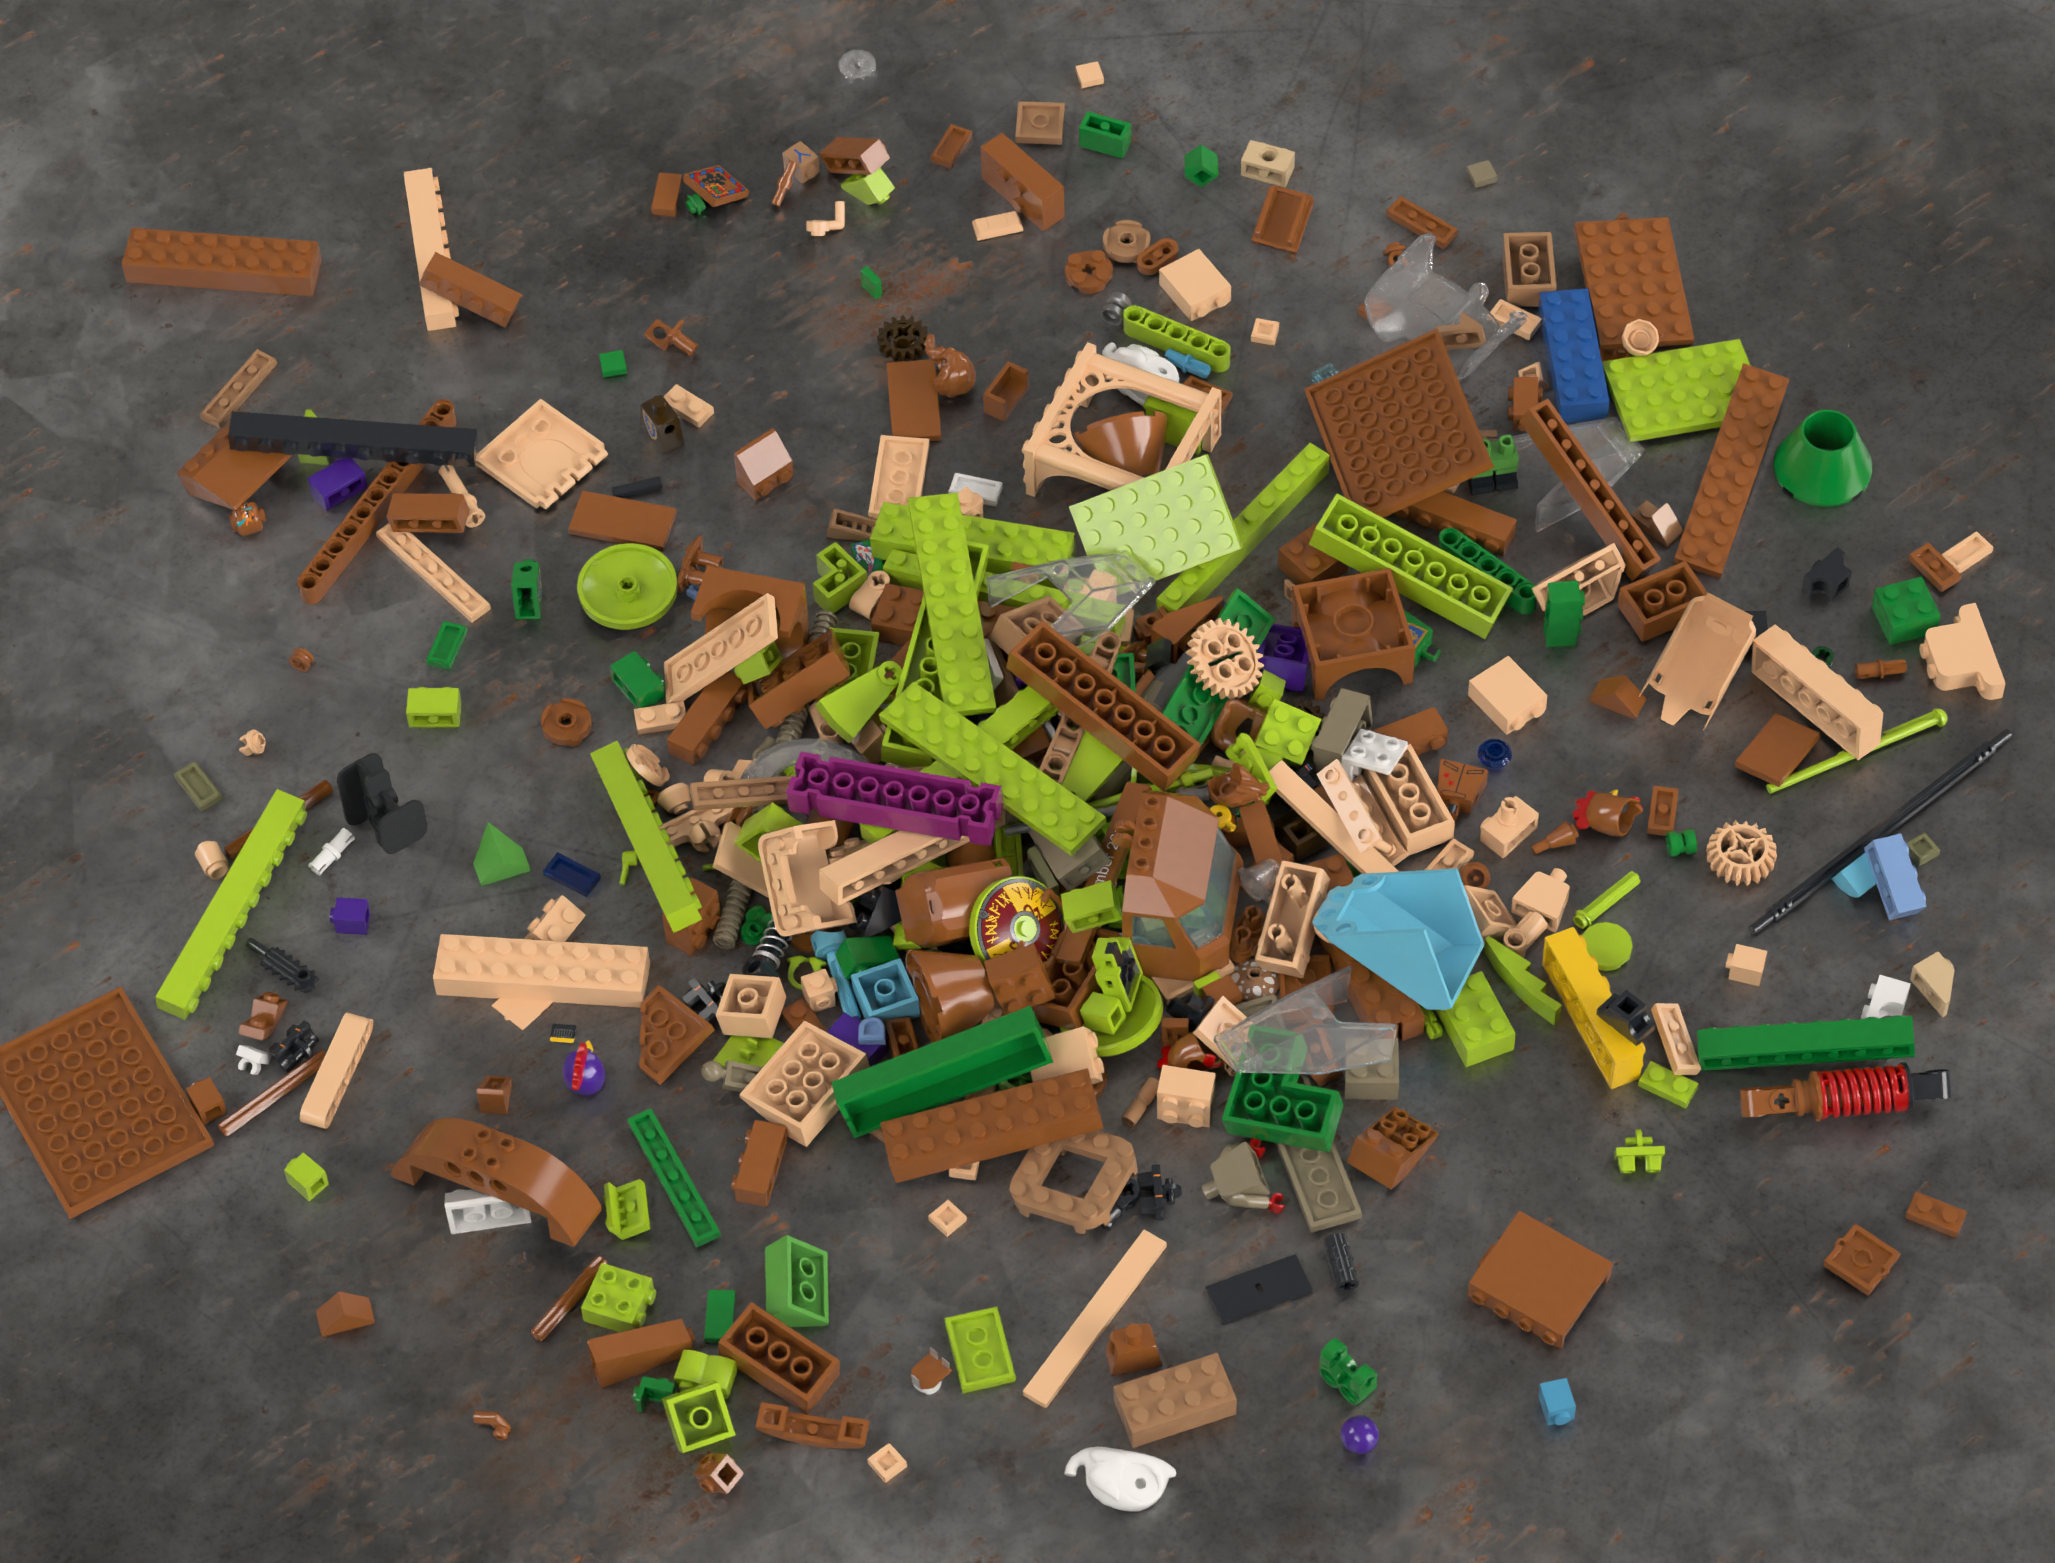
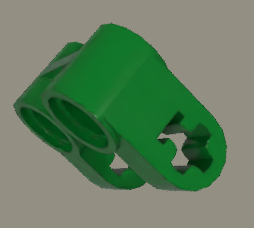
(1342, 1372)

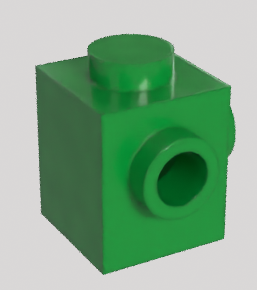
(1201, 166)

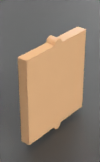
(520, 1011)

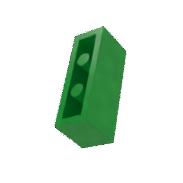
(1563, 613)

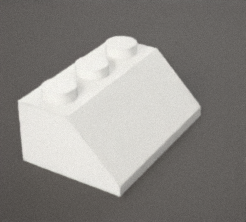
(478, 1211)

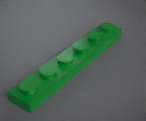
(673, 1178)

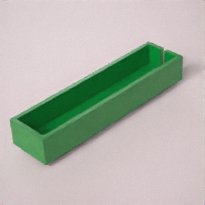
(942, 1071)

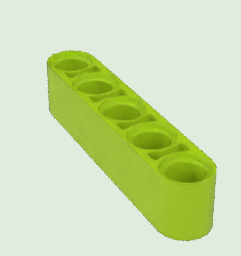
(1167, 334)

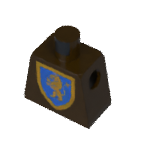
(655, 418)

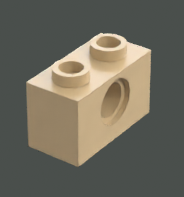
(1267, 163)

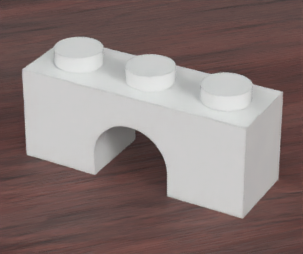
(1887, 998)

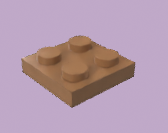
(1040, 123)

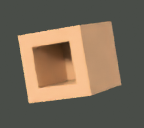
(1746, 964)

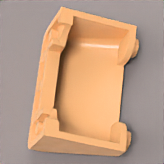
(792, 879)

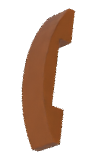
(810, 1429)

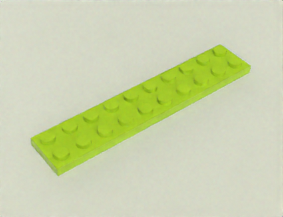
(951, 604)
(983, 759)

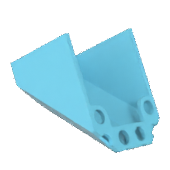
(1407, 930)

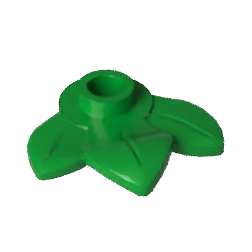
(755, 925)

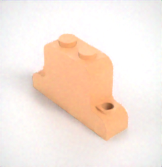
(1963, 656)

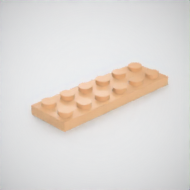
(721, 649)

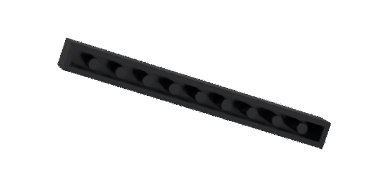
(353, 439)

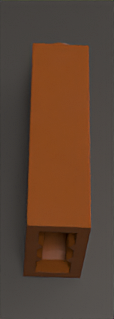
(638, 1350)

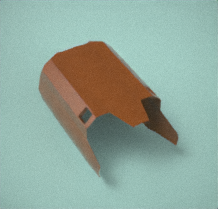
(939, 901)

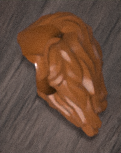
(1236, 787)

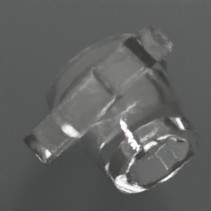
(1260, 879)

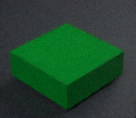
(871, 282)
(612, 363)

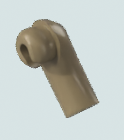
(767, 743)

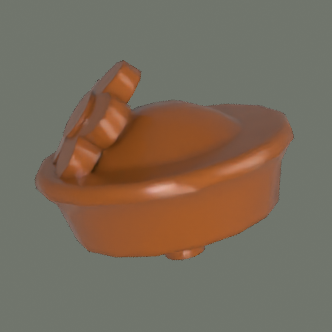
(1475, 875)

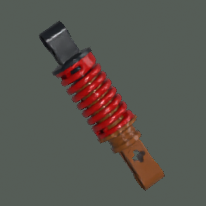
(1849, 1091)

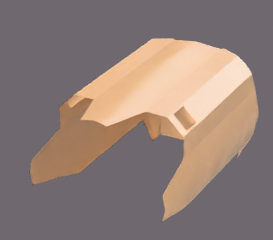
(1701, 657)

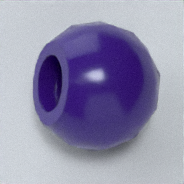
(1359, 1434)

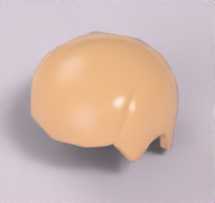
(1640, 337)

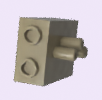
(1072, 869)

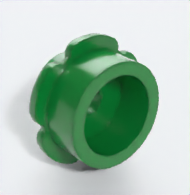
(695, 204)

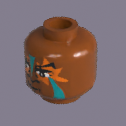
(247, 519)

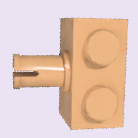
(1508, 826)

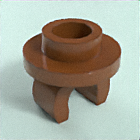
(1393, 250)

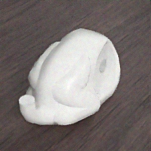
(1144, 359)
(1122, 1477)

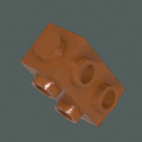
(1523, 395)

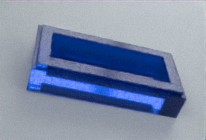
(571, 874)

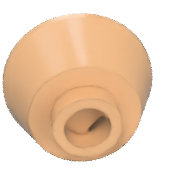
(675, 798)

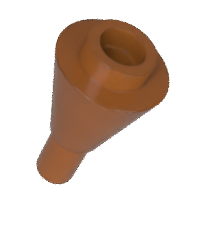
(1562, 836)

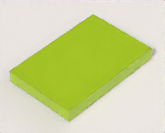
(980, 1349)

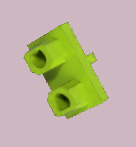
(1627, 1155)

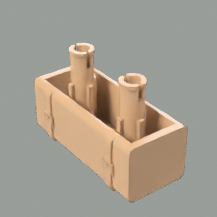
(1288, 922)

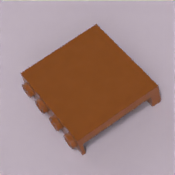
(1538, 1279)

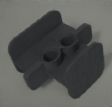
(368, 794)

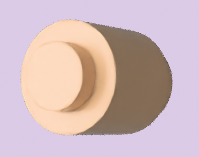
(212, 859)

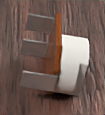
(929, 1373)

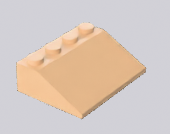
(797, 1081)

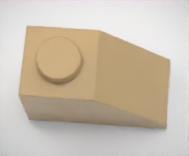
(1934, 980)

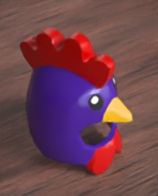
(583, 1071)

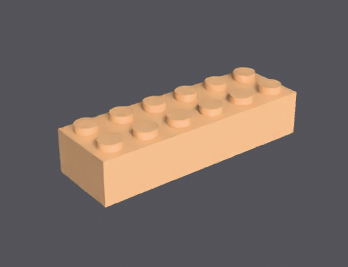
(1817, 692)

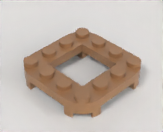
(1069, 1209)

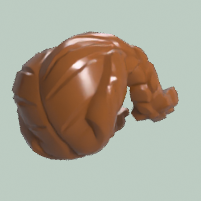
(956, 375)

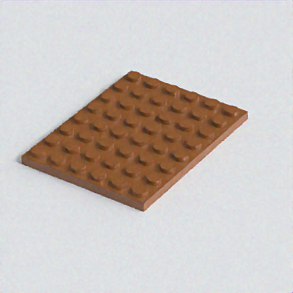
(1399, 426)
(98, 1103)

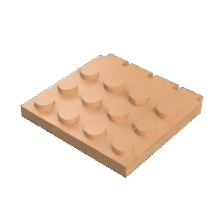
(541, 455)

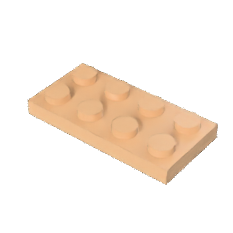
(898, 471)

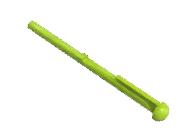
(1935, 717)

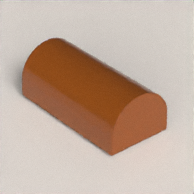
(900, 1035)

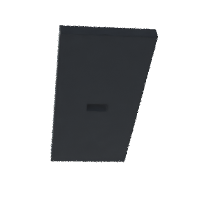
(1278, 1281)

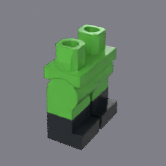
(1504, 474)

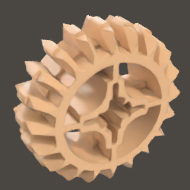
(1744, 844)

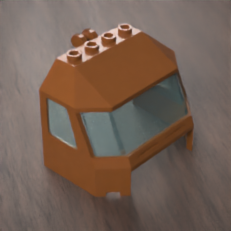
(1178, 887)

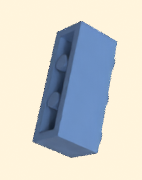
(1895, 876)

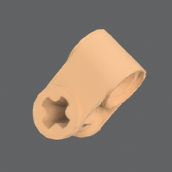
(867, 597)

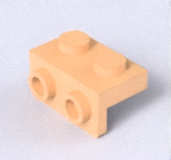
(557, 922)

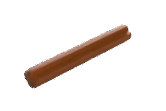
(567, 1300)

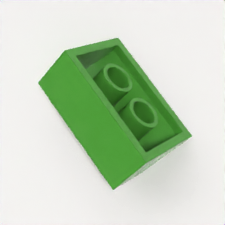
(797, 1283)

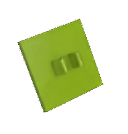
(748, 1050)

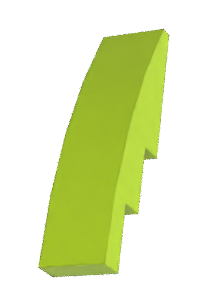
(1517, 975)

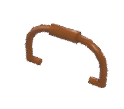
(1055, 950)

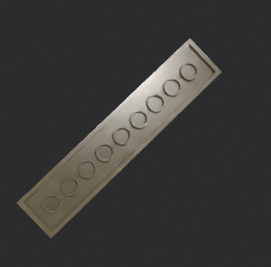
(1315, 1175)

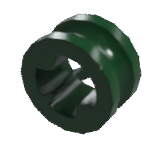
(1826, 652)

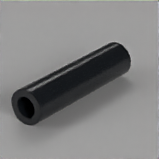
(637, 487)

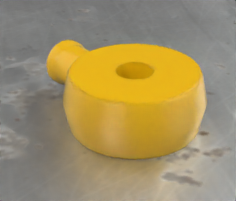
(1224, 816)

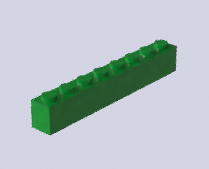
(1806, 1043)

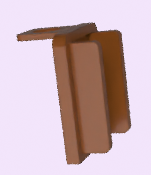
(1283, 219)

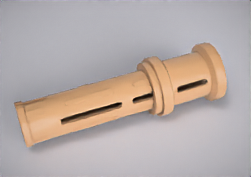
(455, 485)

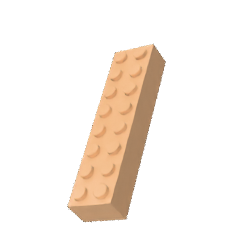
(541, 970)

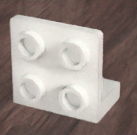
(1373, 753)

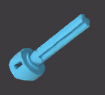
(825, 946)

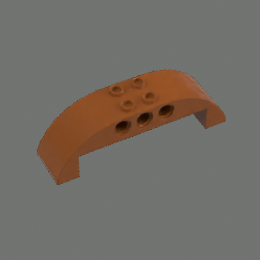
(504, 1170)

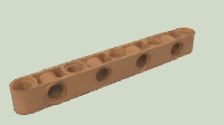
(1065, 739)

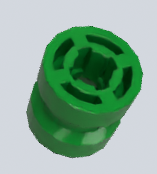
(1681, 842)

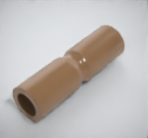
(1141, 1102)

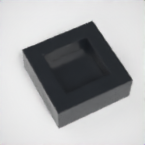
(1158, 654)

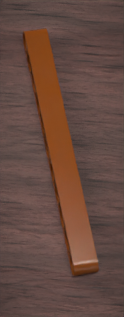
(365, 516)

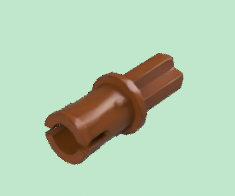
(1880, 668)

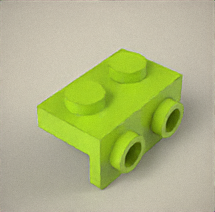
(626, 1209)

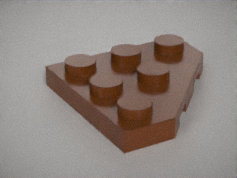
(668, 1034)

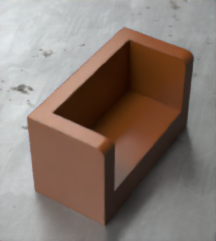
(1006, 391)

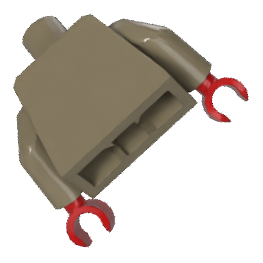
(1241, 1179)

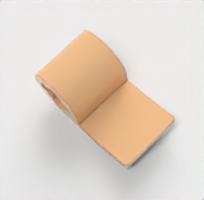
(721, 775)

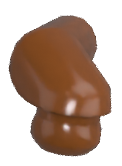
(492, 1418)

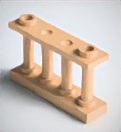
(1362, 813)

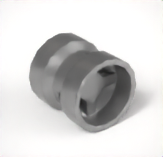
(1113, 311)

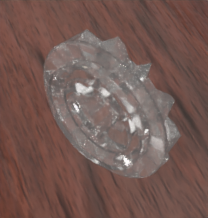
(863, 59)

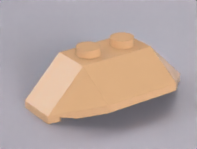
(1596, 575)

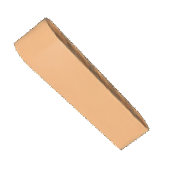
(336, 1070)

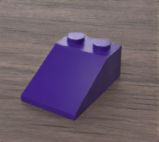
(1285, 656)

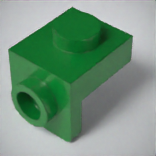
(652, 1390)

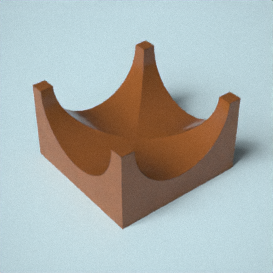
(730, 591)
(1353, 627)

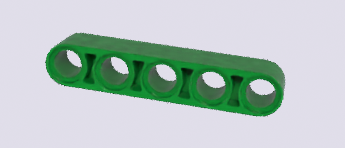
(1457, 544)

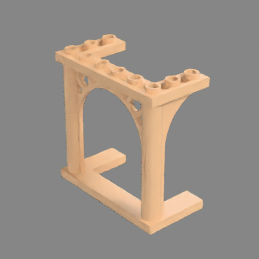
(1080, 385)

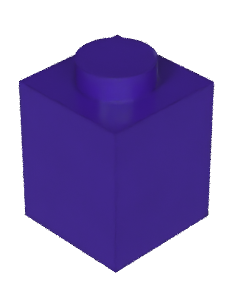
(350, 916)

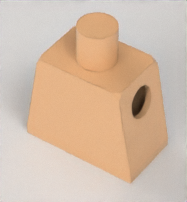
(1544, 895)

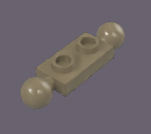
(735, 1075)

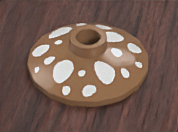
(1254, 988)

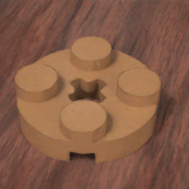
(1117, 234)

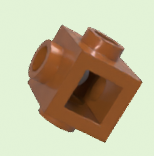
(717, 1473)

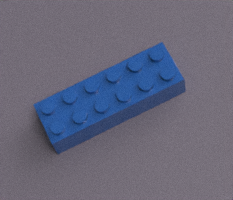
(1573, 355)

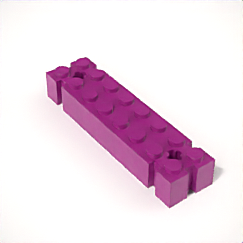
(895, 798)

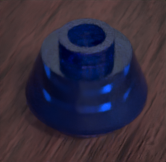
(1494, 754)

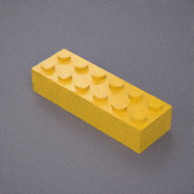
(1582, 993)

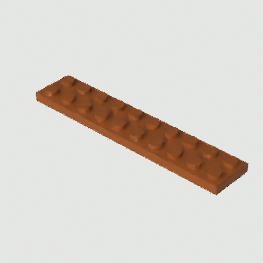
(1731, 470)

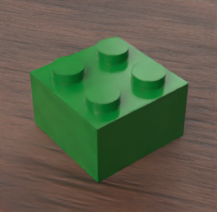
(1905, 610)

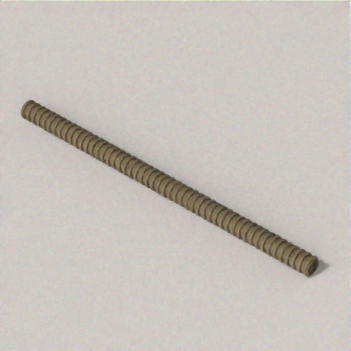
(738, 893)

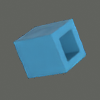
(1557, 1402)

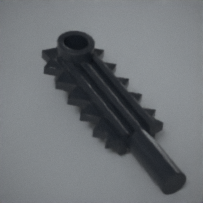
(283, 965)

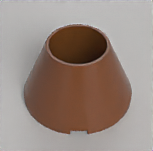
(1127, 442)
(950, 991)

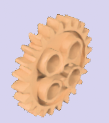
(1234, 680)

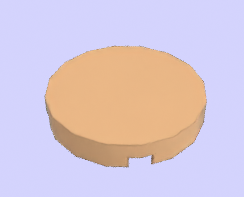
(647, 765)

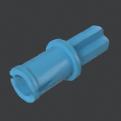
(1188, 363)

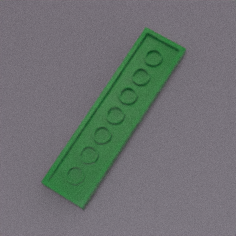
(1192, 706)

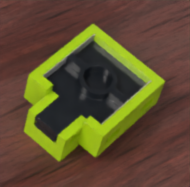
(1117, 969)

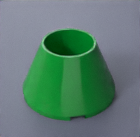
(1818, 474)

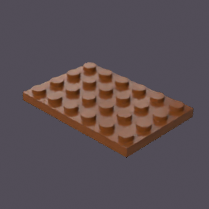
(1632, 277)

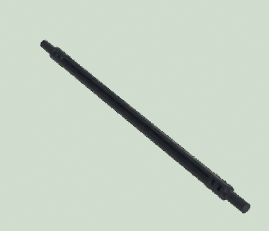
(1882, 830)

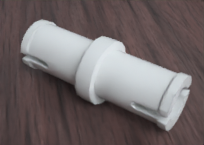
(331, 851)

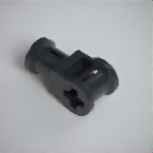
(1123, 1202)

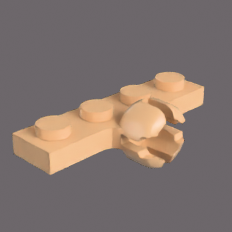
(697, 828)

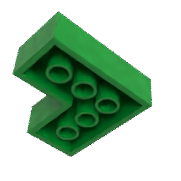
(1282, 1111)

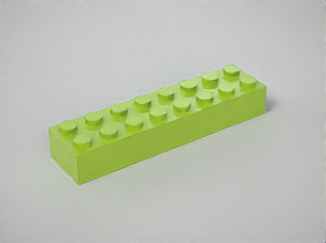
(1006, 540)
(1418, 567)

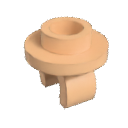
(254, 743)

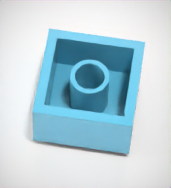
(885, 992)

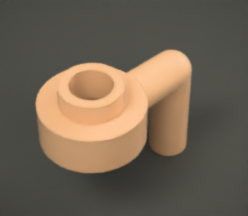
(819, 227)

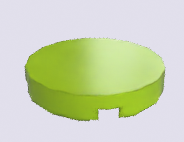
(1608, 944)

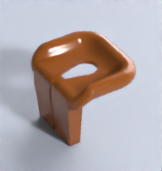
(1230, 717)

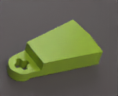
(856, 702)
(1090, 768)

